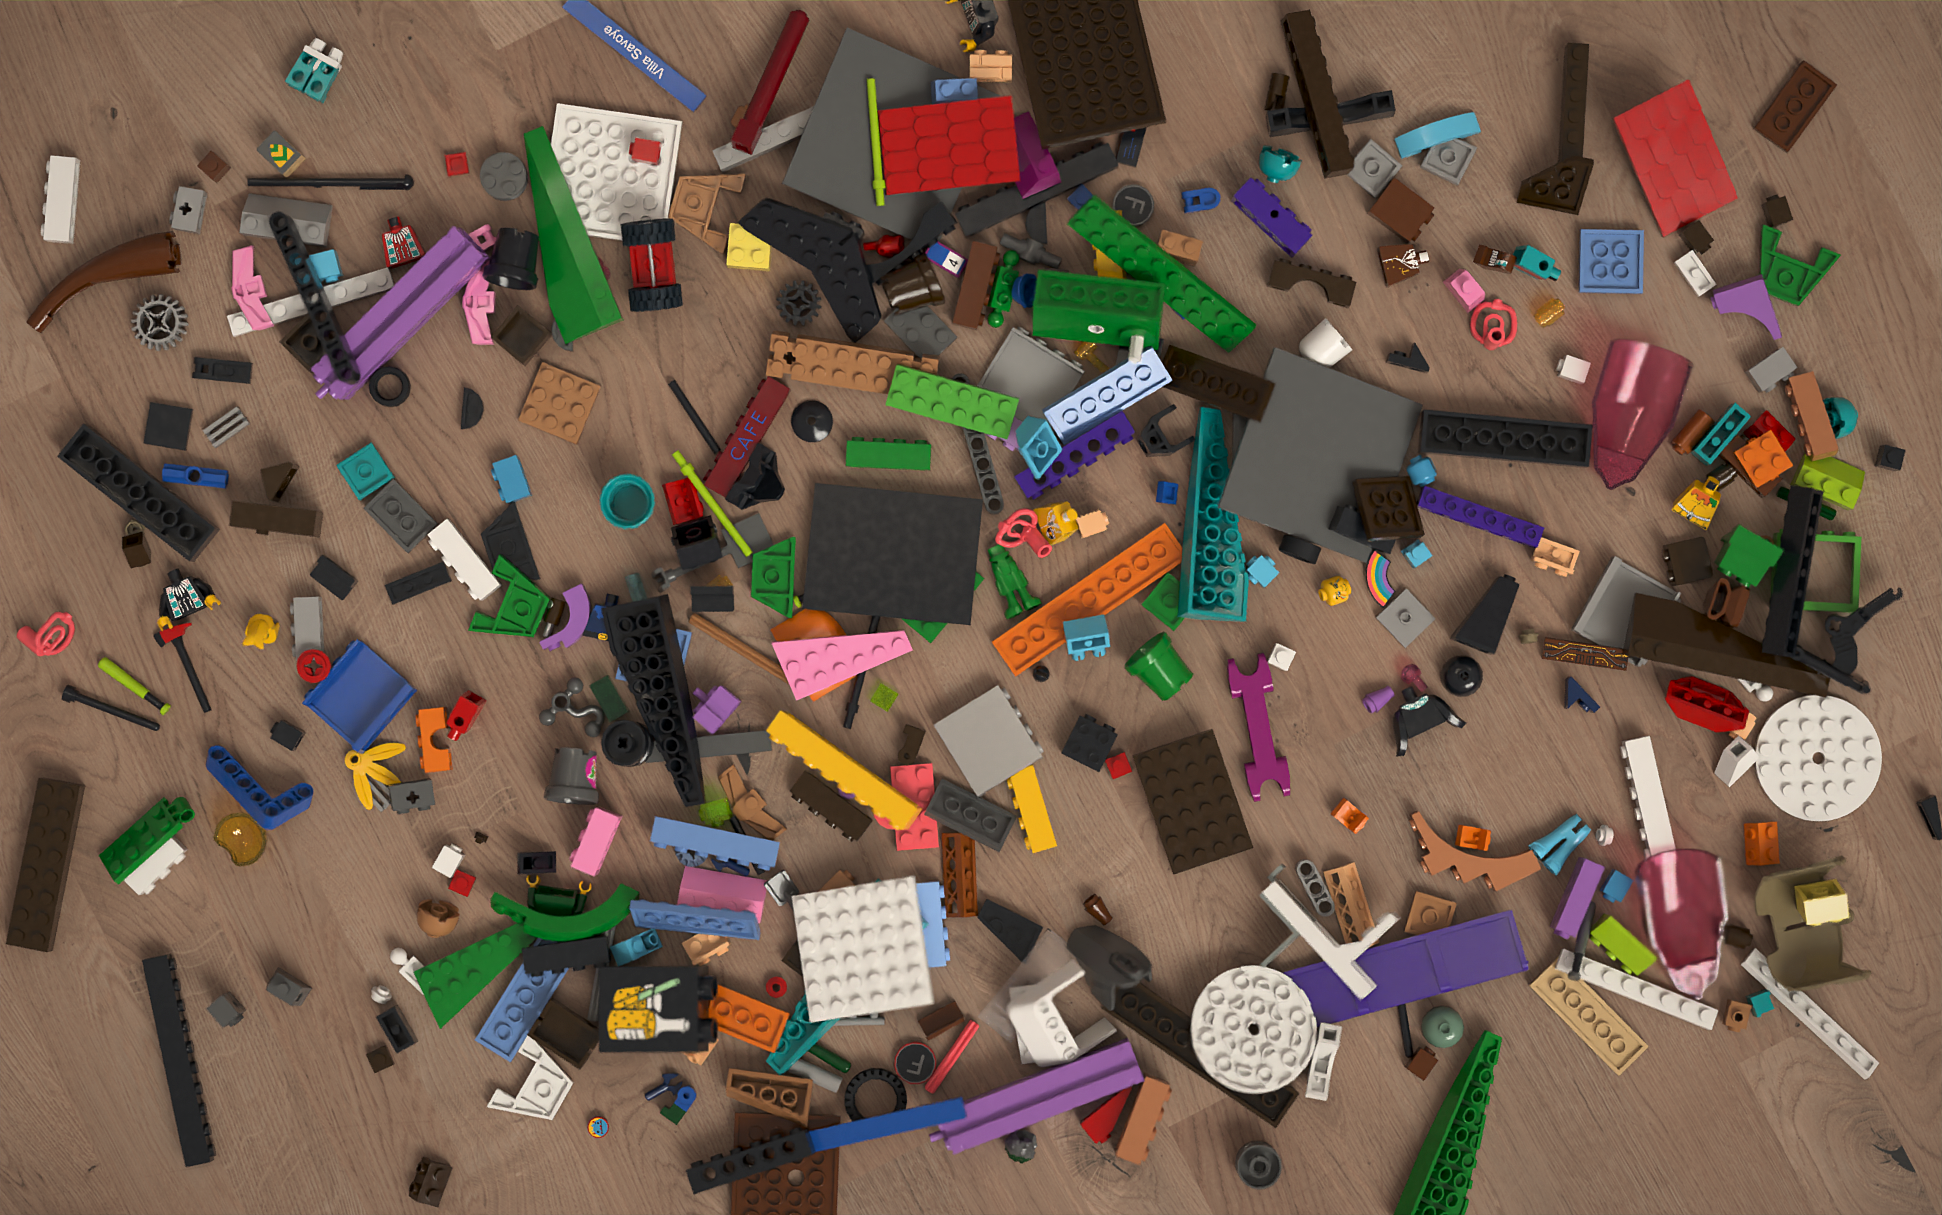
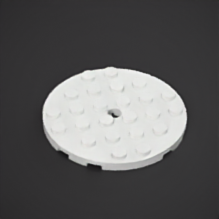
(1849, 762)
(1222, 1034)

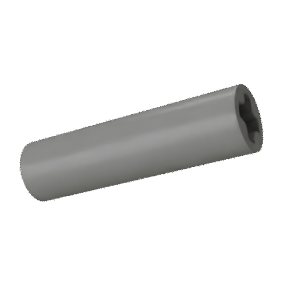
(818, 1075)

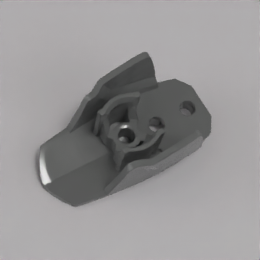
(1107, 961)

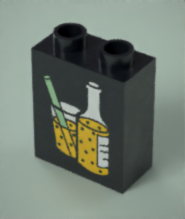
(656, 1009)

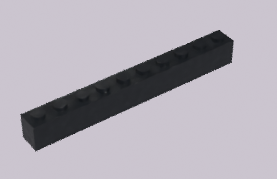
(178, 1060)

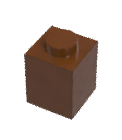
(214, 166)
(1422, 1062)

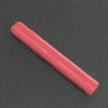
(952, 1056)

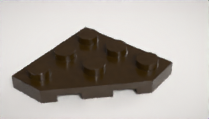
(1559, 186)

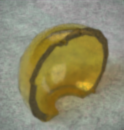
(241, 838)

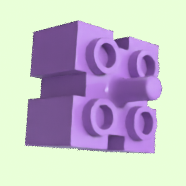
(715, 707)

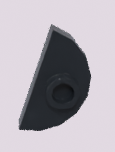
(1036, 223)
(472, 409)

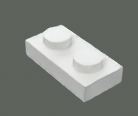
(1695, 273)

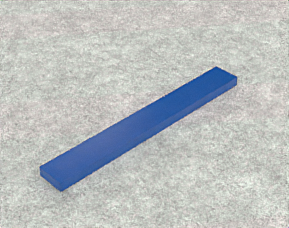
(888, 1124)

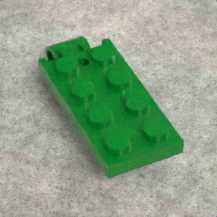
(145, 837)

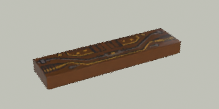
(1584, 654)

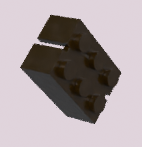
(565, 1033)

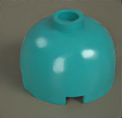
(1278, 164)
(1841, 416)

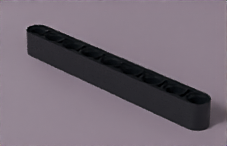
(307, 290)

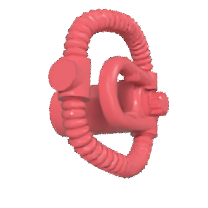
(1495, 337)
(1029, 533)
(40, 645)

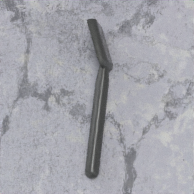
(782, 888)

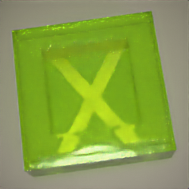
(884, 697)

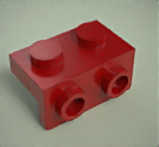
(1767, 422)
(683, 501)

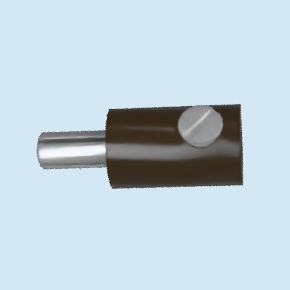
(553, 615)

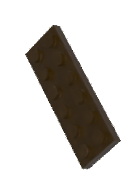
(1217, 384)

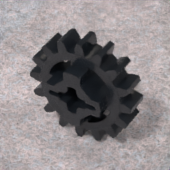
(800, 294)

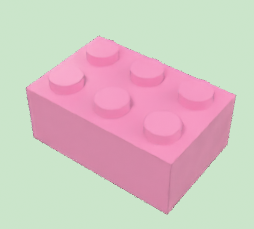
(595, 840)

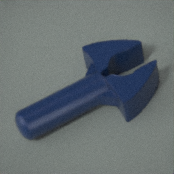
(732, 865)
(664, 1087)

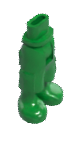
(1008, 579)

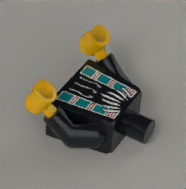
(981, 19)
(184, 598)

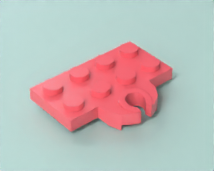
(918, 785)

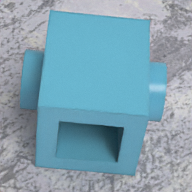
(1261, 570)

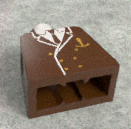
(1400, 262)

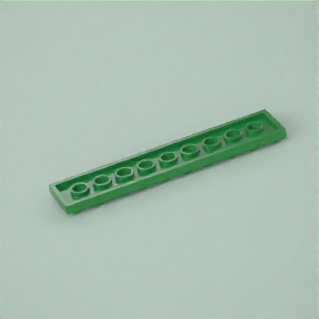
(1150, 263)

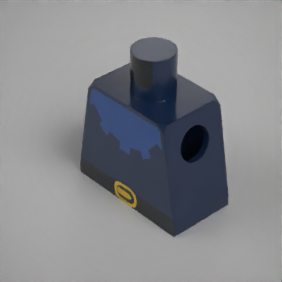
(595, 626)

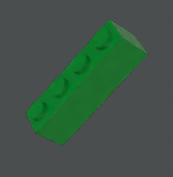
(888, 455)

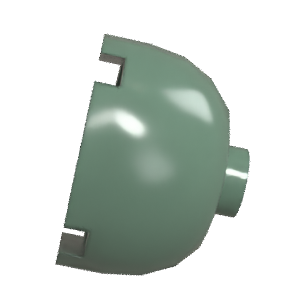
(1442, 1027)

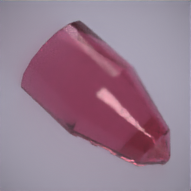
(1635, 407)
(1684, 914)

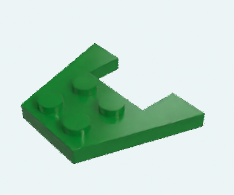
(1787, 277)
(520, 609)

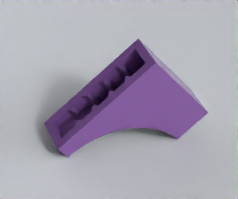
(1750, 298)

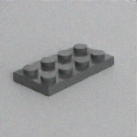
(970, 815)

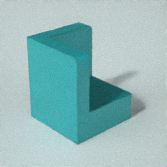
(1760, 1002)

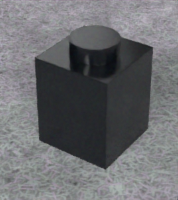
(1890, 458)
(287, 734)

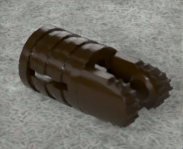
(1278, 89)

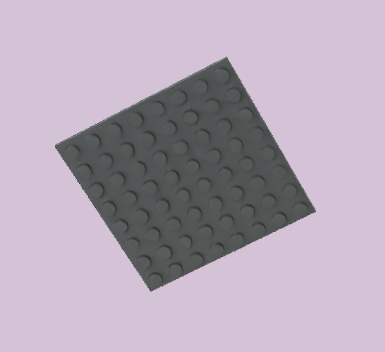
(836, 145)
(1312, 446)

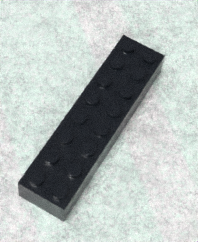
(1505, 438)
(138, 492)

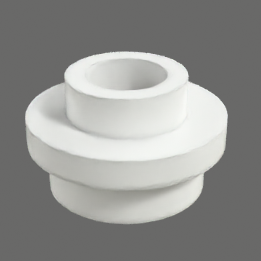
(1604, 835)
(381, 994)

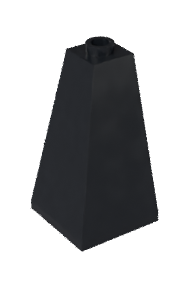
(1487, 619)

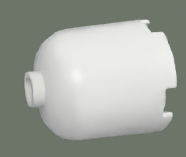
(1324, 345)

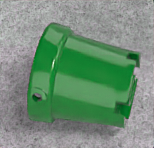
(1159, 666)

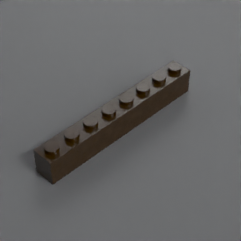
(1317, 94)

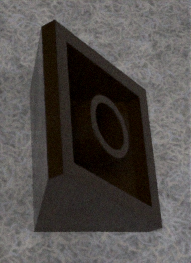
(277, 479)

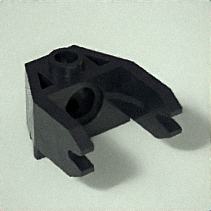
(1160, 444)

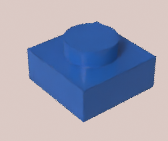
(1167, 492)

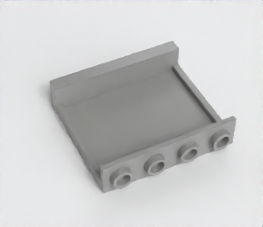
(1031, 373)
(1609, 606)
(989, 740)

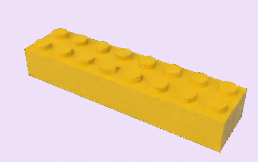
(845, 770)

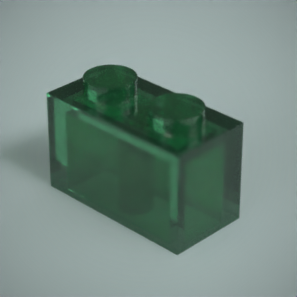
(609, 698)

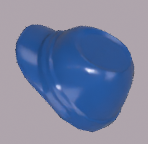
(1024, 290)

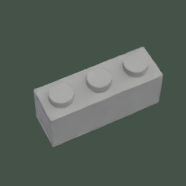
(307, 625)

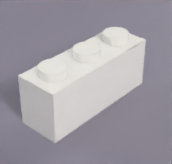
(156, 866)

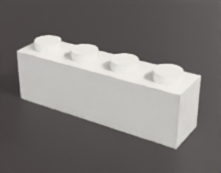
(61, 199)
(464, 559)

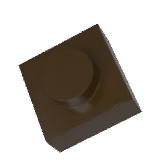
(380, 1059)

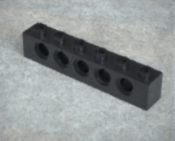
(701, 1181)

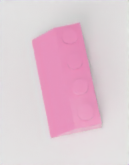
(722, 890)

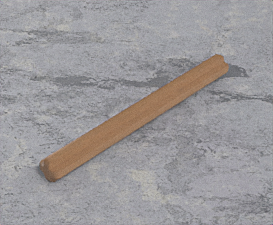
(738, 646)

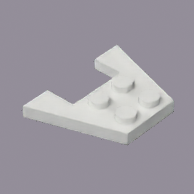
(542, 1090)

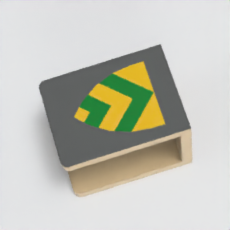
(280, 154)

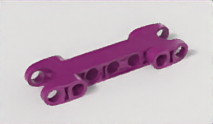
(1265, 762)

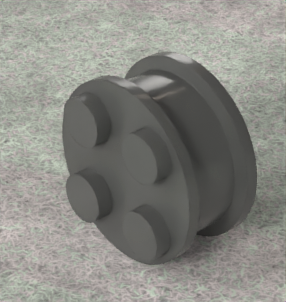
(504, 176)

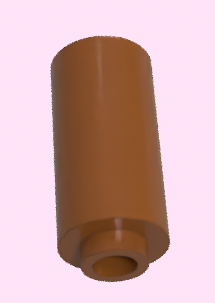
(1692, 432)

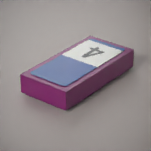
(946, 259)

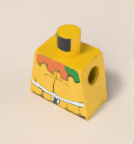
(1698, 502)

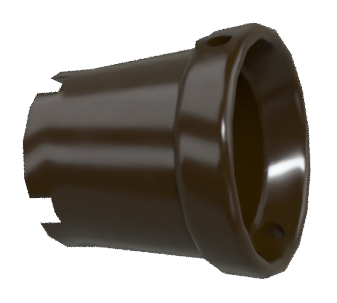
(913, 286)

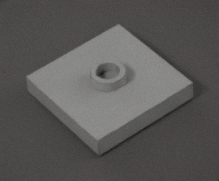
(1449, 160)
(1373, 168)
(1405, 618)

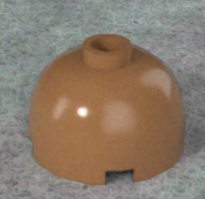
(437, 918)

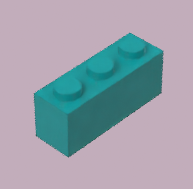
(1720, 434)

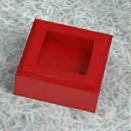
(457, 164)

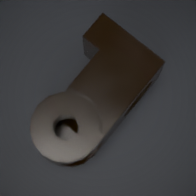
(909, 752)

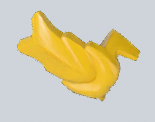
(258, 629)

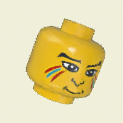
(1334, 590)

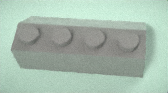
(309, 217)

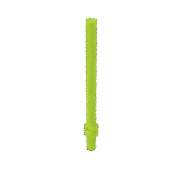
(878, 183)
(687, 469)

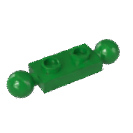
(1001, 291)

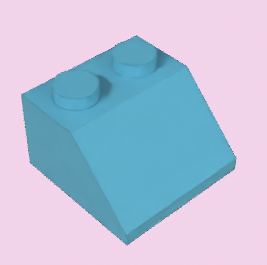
(1037, 444)

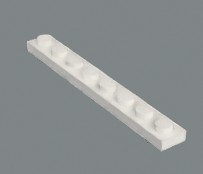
(337, 294)
(1640, 990)
(1813, 1017)

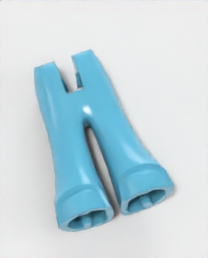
(1557, 859)

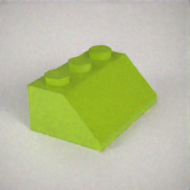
(1837, 479)
(1621, 945)

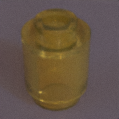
(1549, 312)

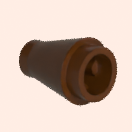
(1095, 906)

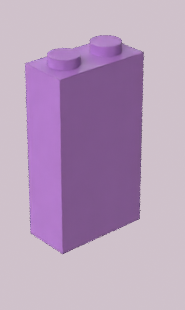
(1576, 898)

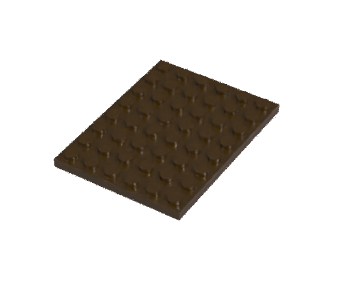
(1086, 68)

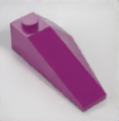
(1035, 165)

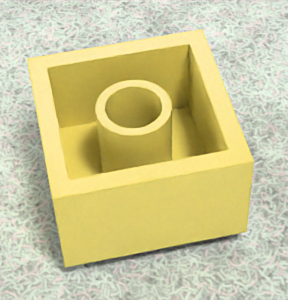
(746, 250)
(1821, 902)

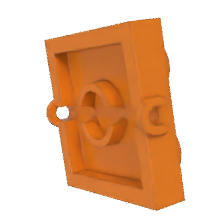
(1763, 458)

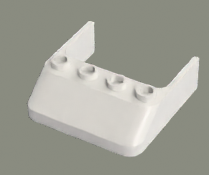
(1043, 1027)

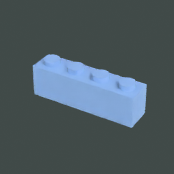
(934, 934)

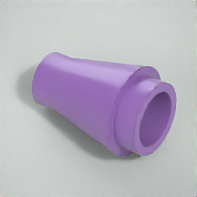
(1376, 700)

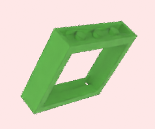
(1828, 536)

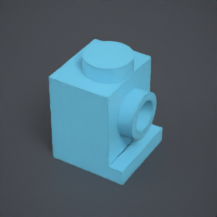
(1416, 553)

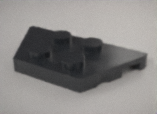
(509, 538)

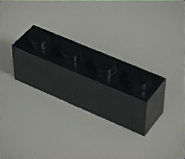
(568, 954)

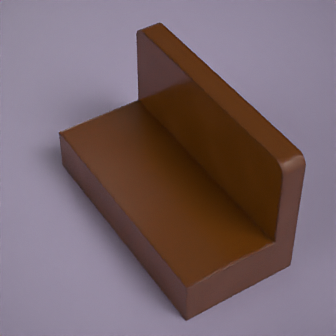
(941, 1020)

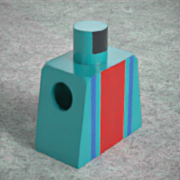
(1535, 263)

